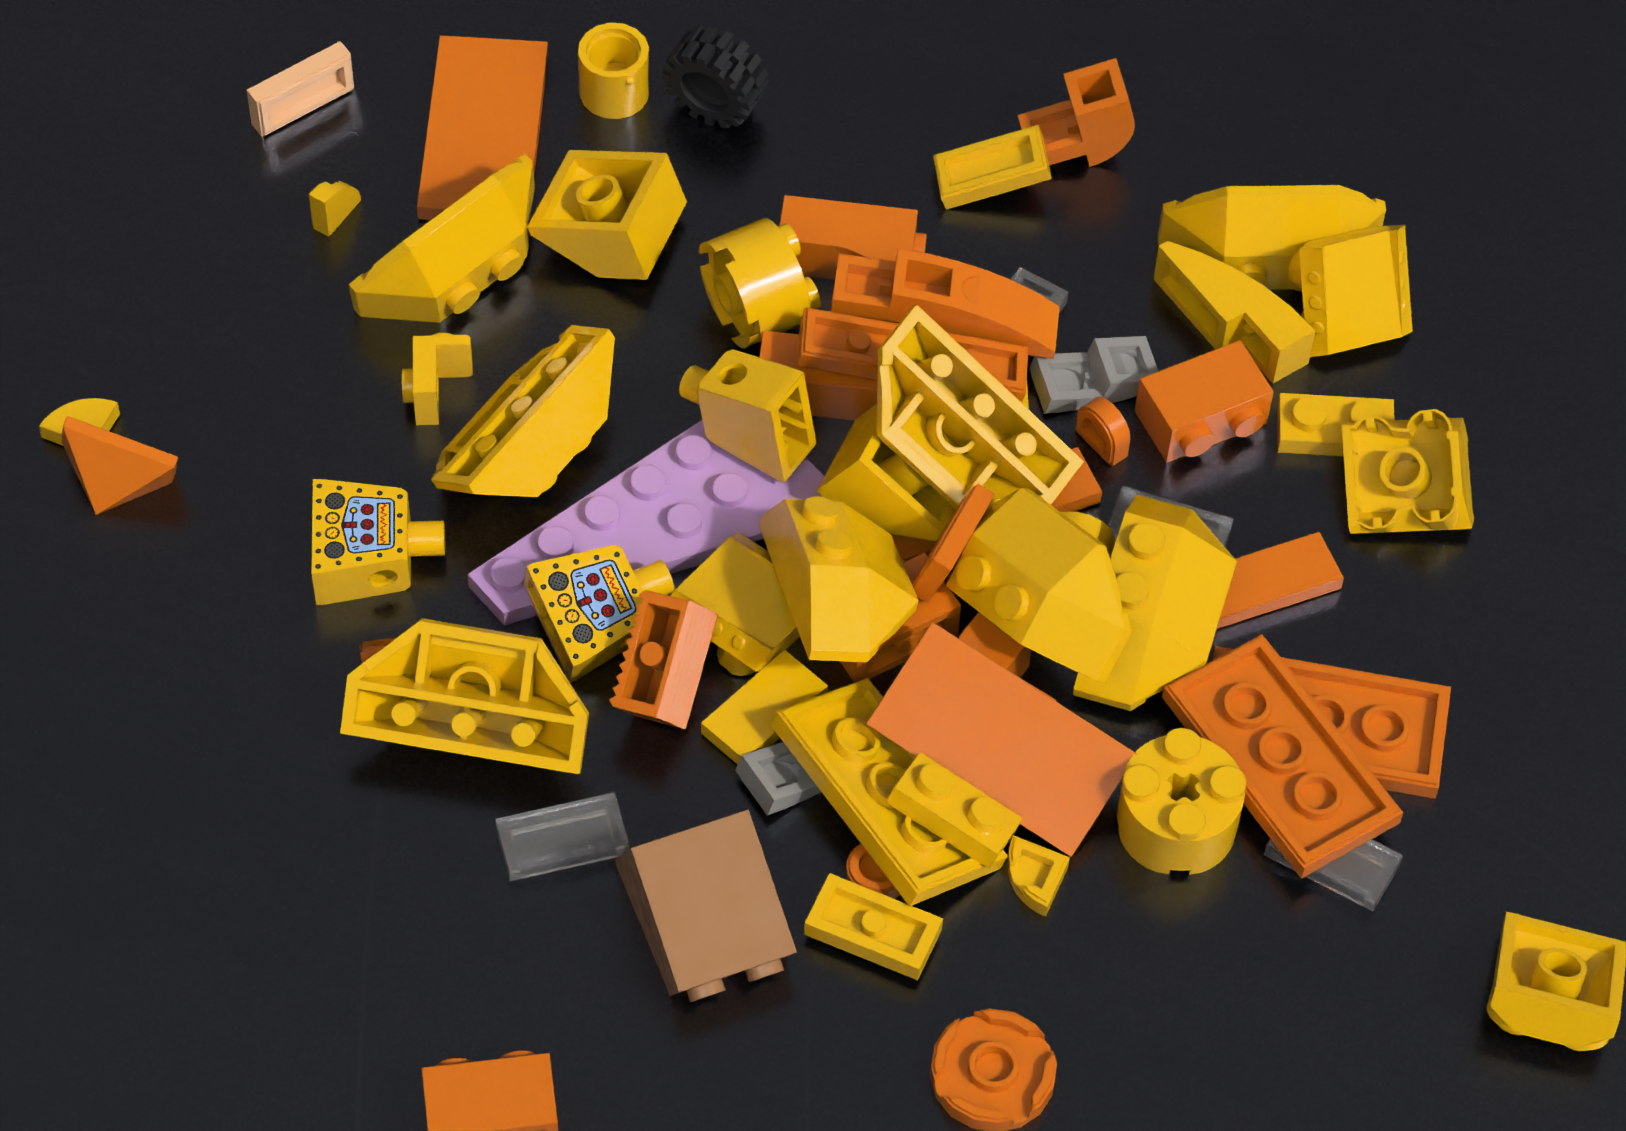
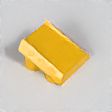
(1354, 288)
(1407, 474)
(750, 605)

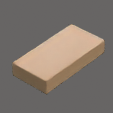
(300, 89)

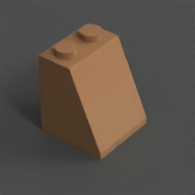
(707, 905)

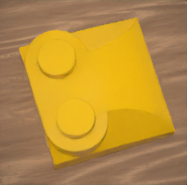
(1557, 983)

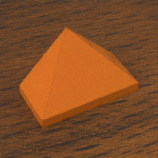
(114, 466)

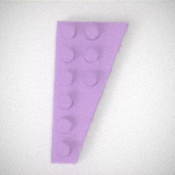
(664, 507)

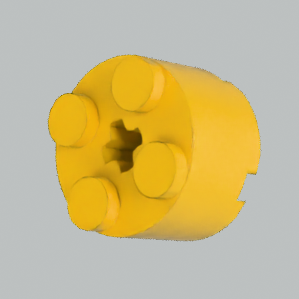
(757, 280)
(1180, 803)

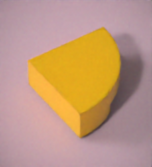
(331, 205)
(93, 411)
(1035, 873)

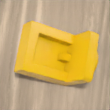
(434, 358)

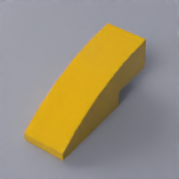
(1234, 308)

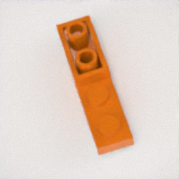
(951, 293)

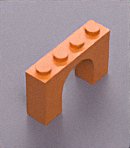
(823, 233)

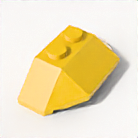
(1265, 225)
(454, 253)
(534, 420)
(960, 421)
(837, 577)
(1044, 584)
(1174, 592)
(469, 696)

